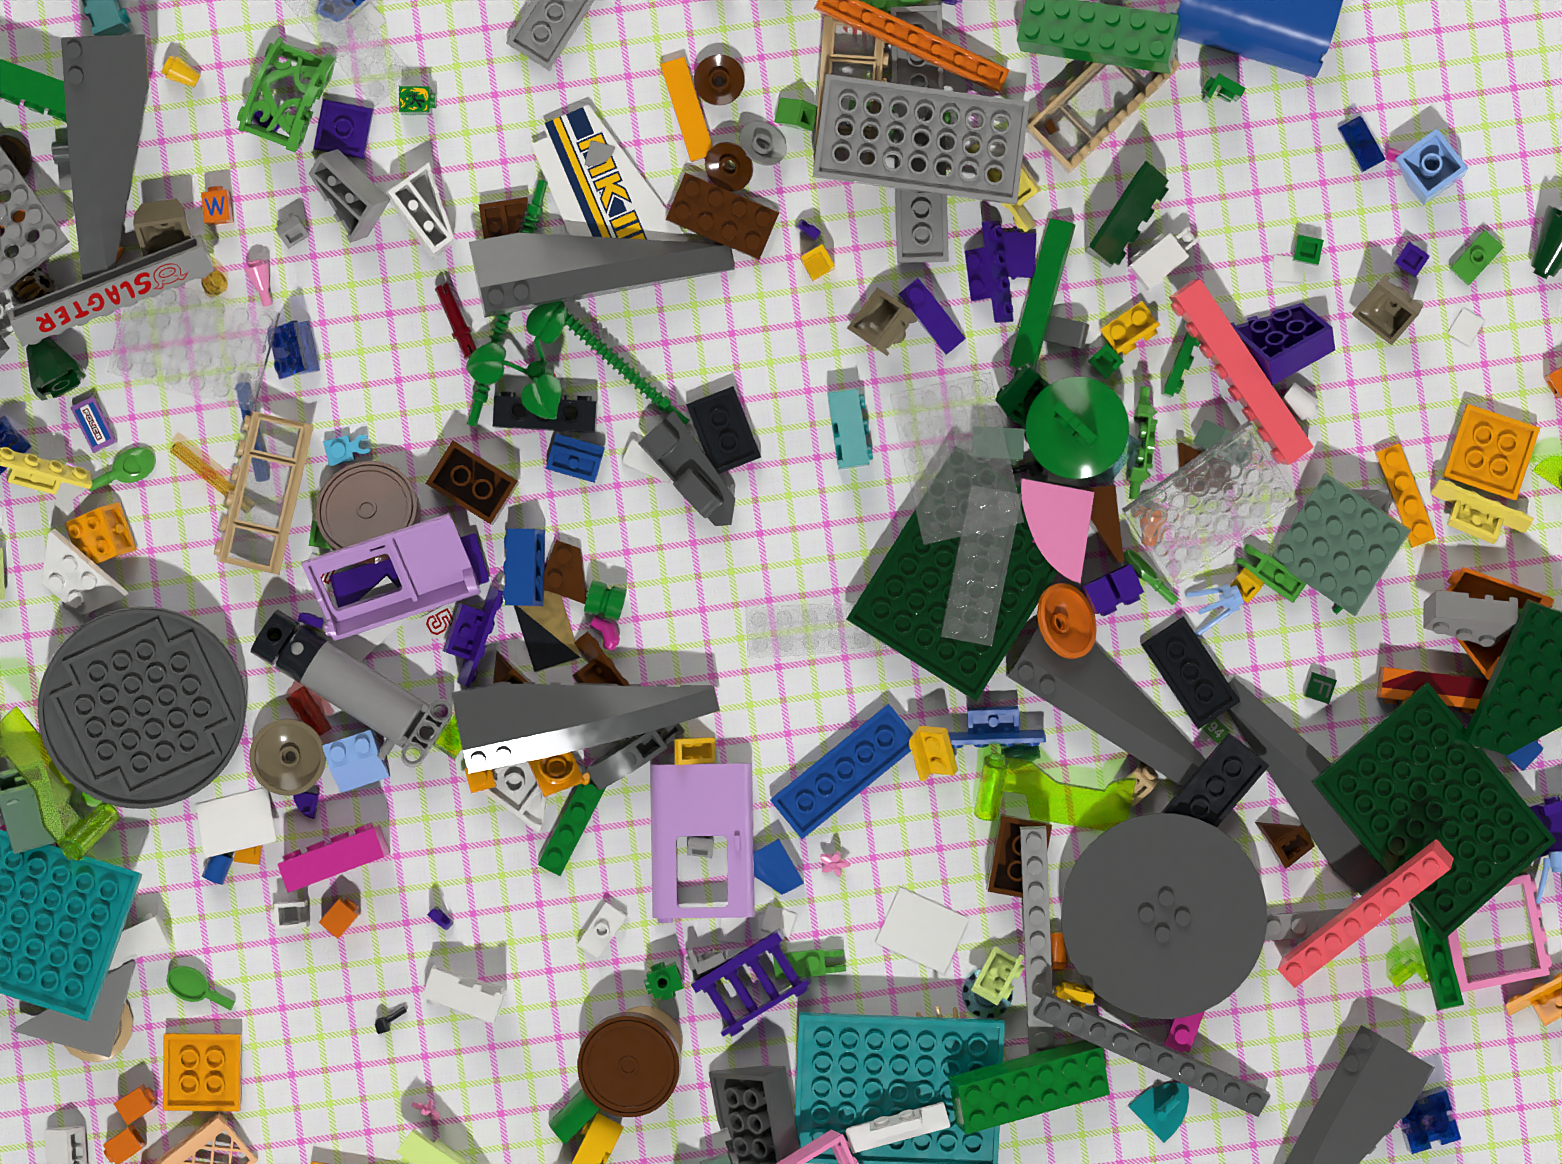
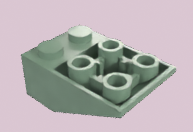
(21, 813)

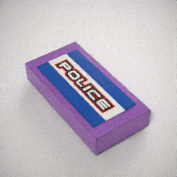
(93, 424)

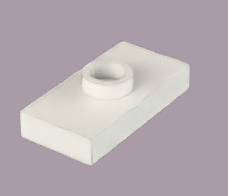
(602, 930)

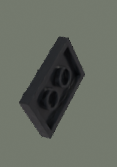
(723, 430)

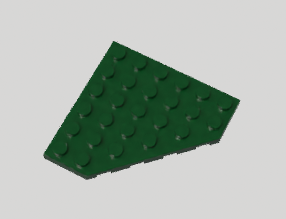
(1525, 687)

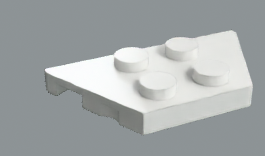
(76, 577)
(518, 793)

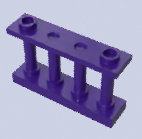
(729, 971)

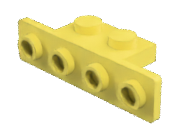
(1027, 189)
(41, 474)
(1478, 514)

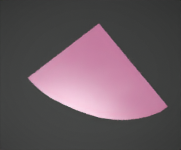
(1059, 523)

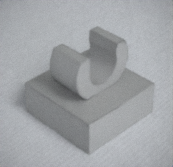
(291, 231)
(700, 846)

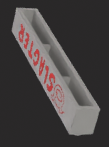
(111, 291)

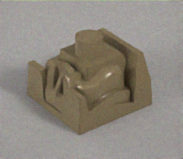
(160, 225)
(1388, 310)
(882, 321)

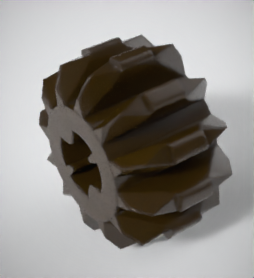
(34, 285)

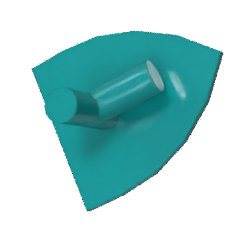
(1162, 1108)

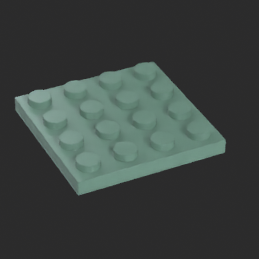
(1340, 544)

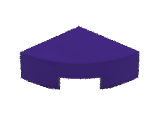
(809, 230)
(311, 619)
(307, 803)
(440, 918)

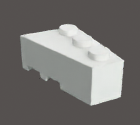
(422, 210)
(140, 940)
(464, 994)

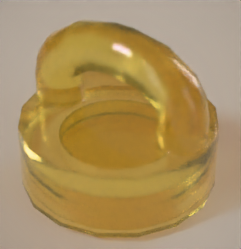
(214, 283)

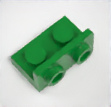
(1226, 89)

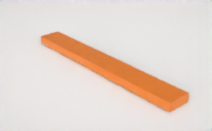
(916, 42)

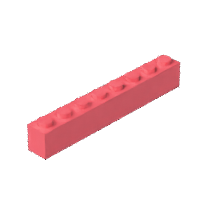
(1240, 371)
(1365, 913)

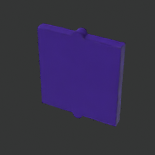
(1020, 254)

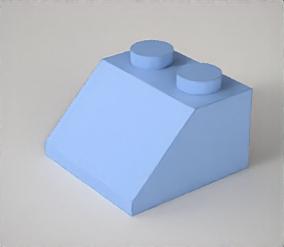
(1431, 166)
(355, 760)

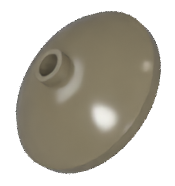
(270, 759)

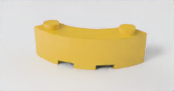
(599, 1140)

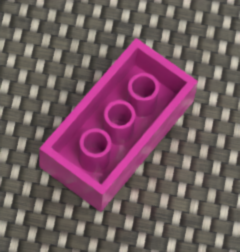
(334, 858)

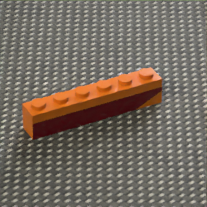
(1454, 690)

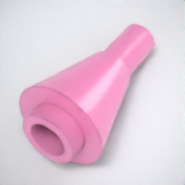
(259, 275)

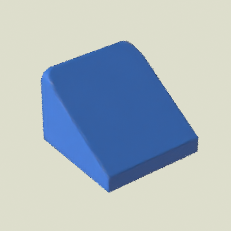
(1524, 757)

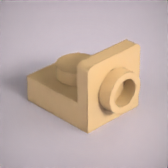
(1145, 781)

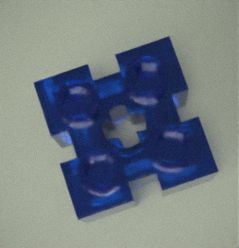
(1439, 1127)

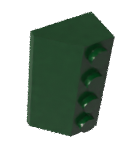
(1127, 215)

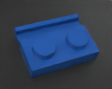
(575, 458)

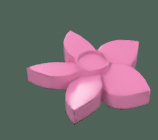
(833, 863)
(427, 1110)

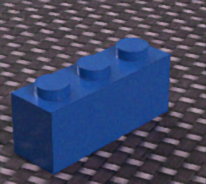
(524, 567)

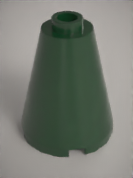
(1548, 251)

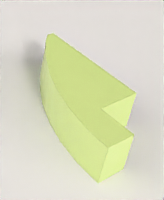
(421, 1150)

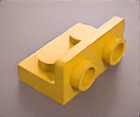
(1130, 328)
(932, 752)
(1077, 993)

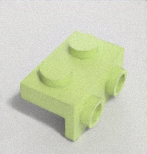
(997, 974)

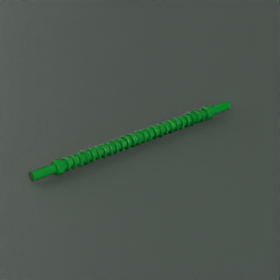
(533, 210)
(663, 403)

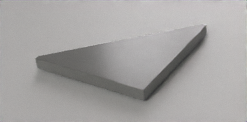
(92, 1036)

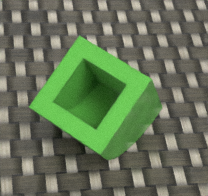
(796, 114)

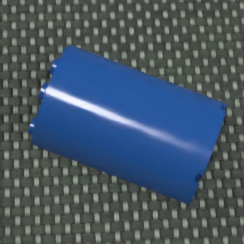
(1268, 31)

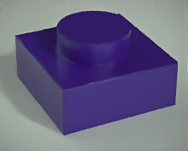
(1411, 259)

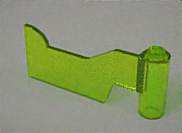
(27, 753)
(1051, 799)

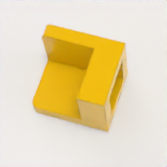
(817, 262)

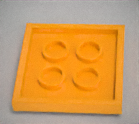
(1491, 452)
(202, 1072)

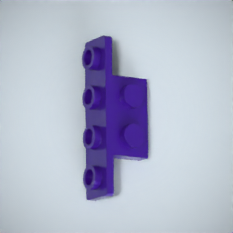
(989, 273)
(470, 632)

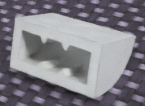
(66, 1145)

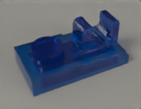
(1361, 144)

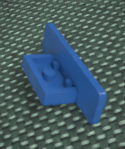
(995, 726)

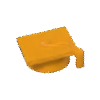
(557, 773)

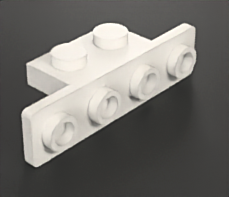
(897, 1127)

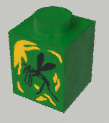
(416, 100)

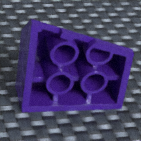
(1286, 340)

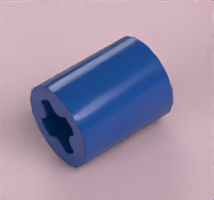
(217, 868)

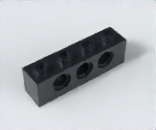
(584, 422)

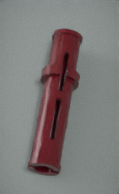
(456, 320)

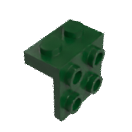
(1020, 393)

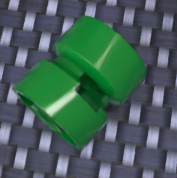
(605, 600)

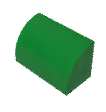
(573, 1116)

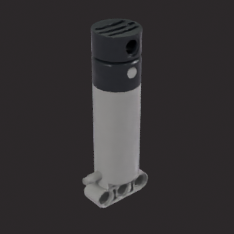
(351, 686)

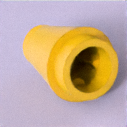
(179, 71)

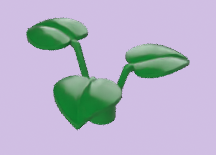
(545, 392)

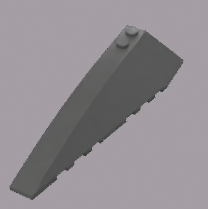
(104, 115)
(538, 269)
(1107, 703)
(534, 721)
(1292, 768)
(1361, 1101)
(756, 1111)

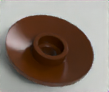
(719, 66)
(722, 172)

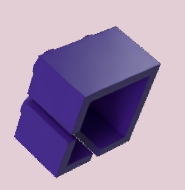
(1113, 589)

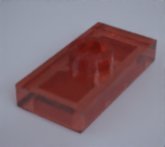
(308, 710)

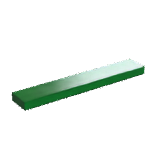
(1042, 293)

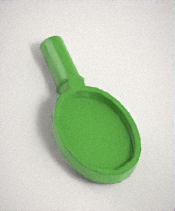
(128, 468)
(1147, 574)
(193, 987)

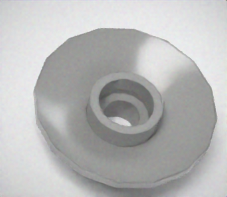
(762, 143)

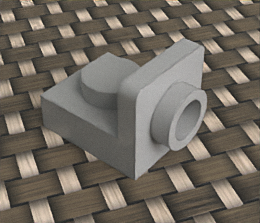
(710, 960)

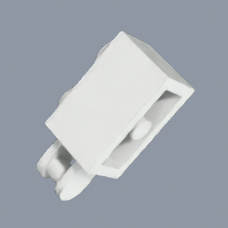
(1161, 258)

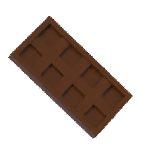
(722, 216)

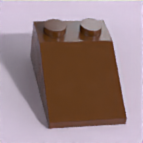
(1105, 520)

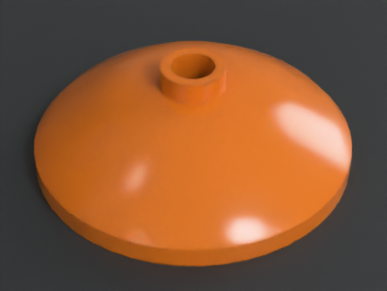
(1066, 621)

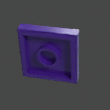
(343, 128)

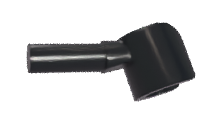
(1033, 468)
(382, 1023)

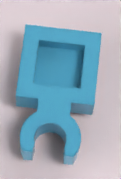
(342, 449)

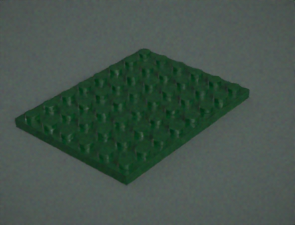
(910, 596)
(1424, 783)

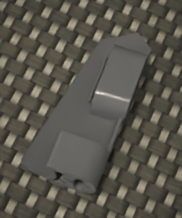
(690, 469)

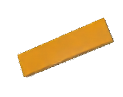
(687, 108)

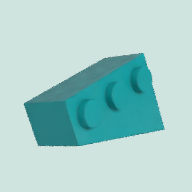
(107, 17)
(849, 429)

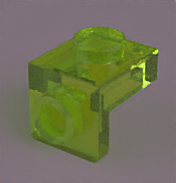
(449, 740)
(1402, 972)

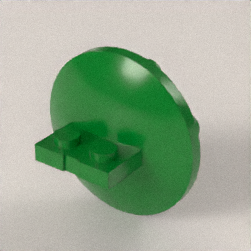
(1077, 428)

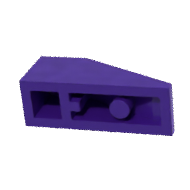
(931, 316)

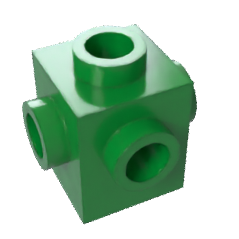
(670, 973)

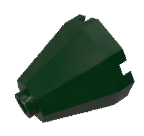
(52, 369)

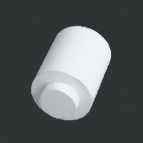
(1300, 402)

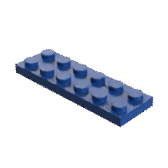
(844, 771)

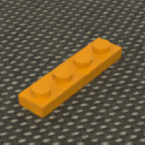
(1405, 494)

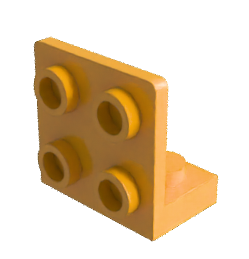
(101, 533)

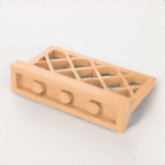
(198, 1140)

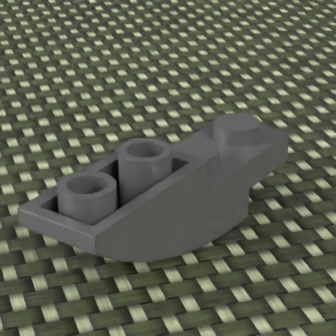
(631, 755)

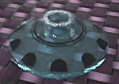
(980, 1006)

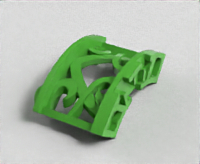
(313, 67)

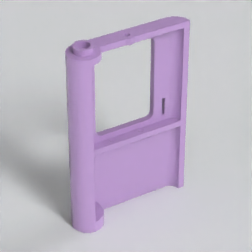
(427, 562)
(702, 803)

